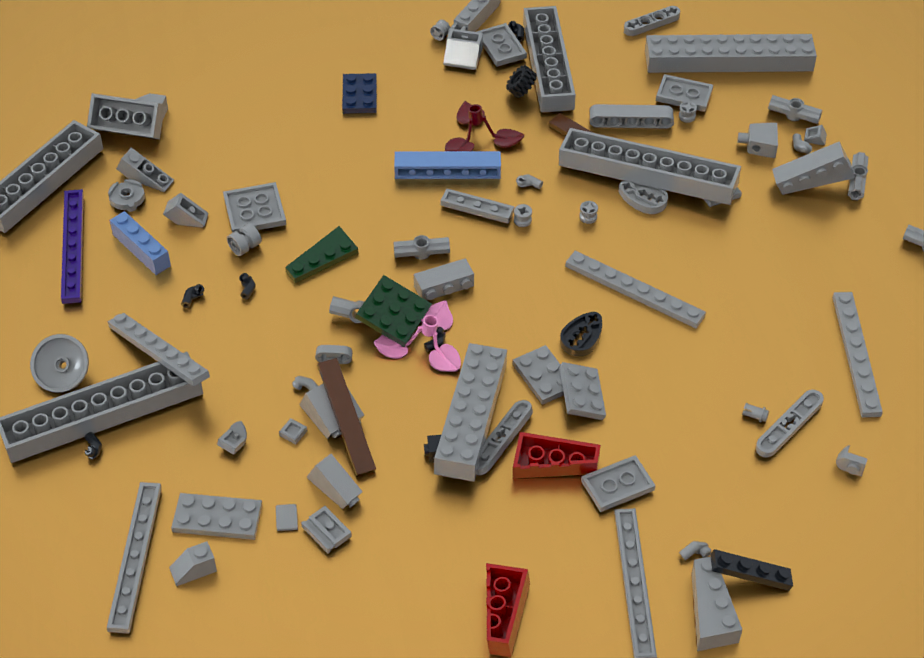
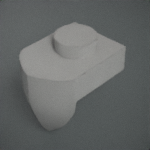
(233, 438)
(850, 462)

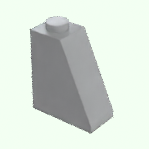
(335, 482)

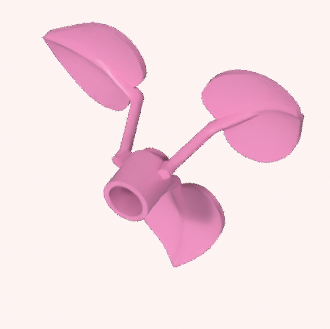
(443, 358)

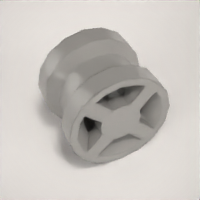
(440, 30)
(687, 111)
(588, 212)
(522, 215)

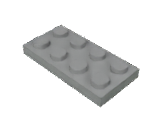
(217, 516)

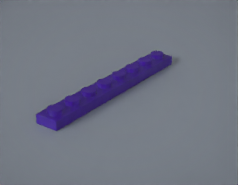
(72, 247)

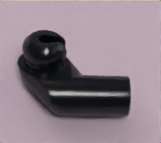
(191, 294)
(95, 445)

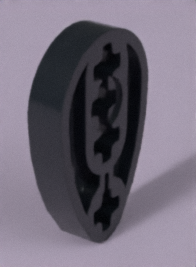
(589, 339)

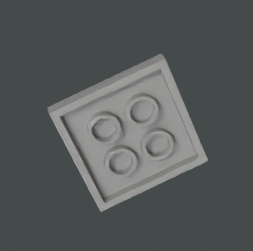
(255, 205)

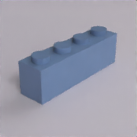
(140, 243)

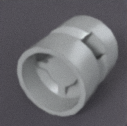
(245, 238)

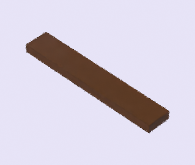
(346, 417)

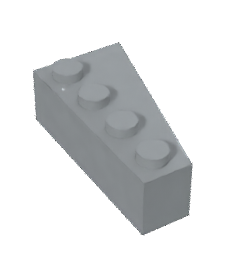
(814, 170)
(713, 608)

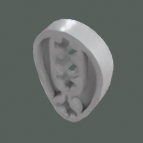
(639, 197)

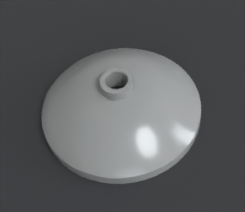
(49, 357)

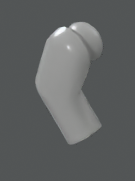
(528, 180)

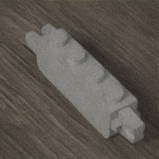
(474, 14)

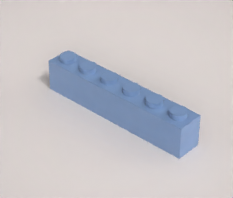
(447, 165)

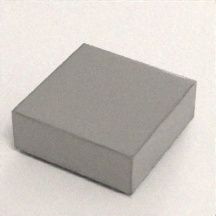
(293, 431)

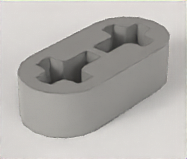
(328, 352)

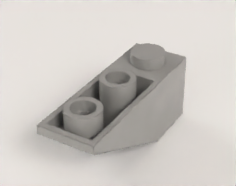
(142, 170)

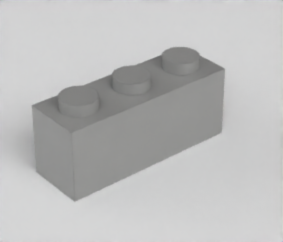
(444, 279)

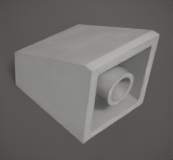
(318, 408)

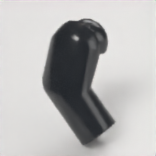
(517, 29)
(248, 284)
(440, 340)

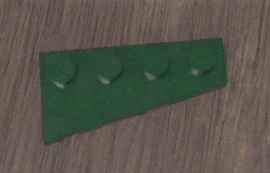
(324, 254)

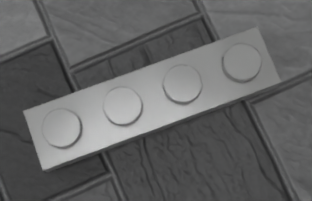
(477, 205)

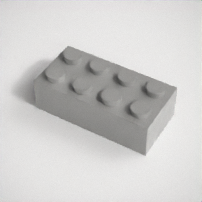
(125, 116)

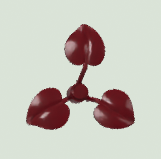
(475, 115)

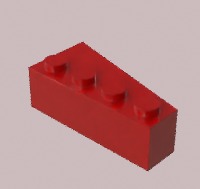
(553, 457)
(505, 605)

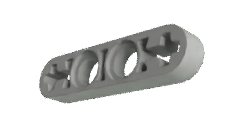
(635, 26)

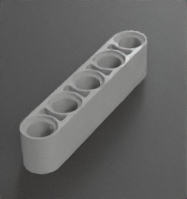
(631, 116)

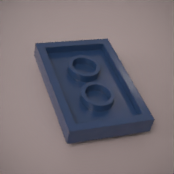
(359, 93)

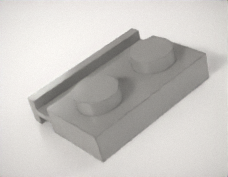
(326, 529)

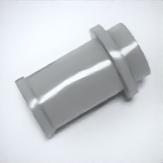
(756, 412)

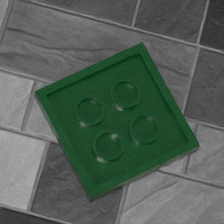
(393, 310)

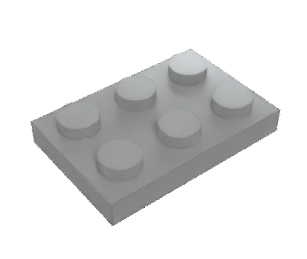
(502, 45)
(677, 90)
(541, 373)
(582, 391)
(618, 483)

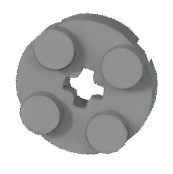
(130, 202)

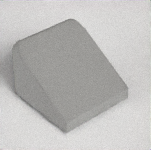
(816, 135)
(286, 517)

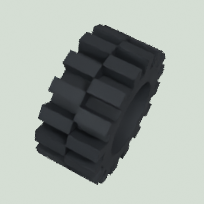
(521, 81)

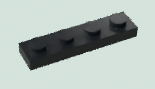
(751, 569)

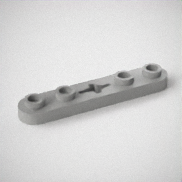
(508, 426)
(778, 435)

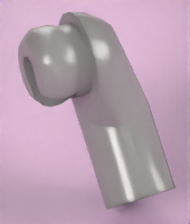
(801, 146)
(304, 381)
(695, 547)

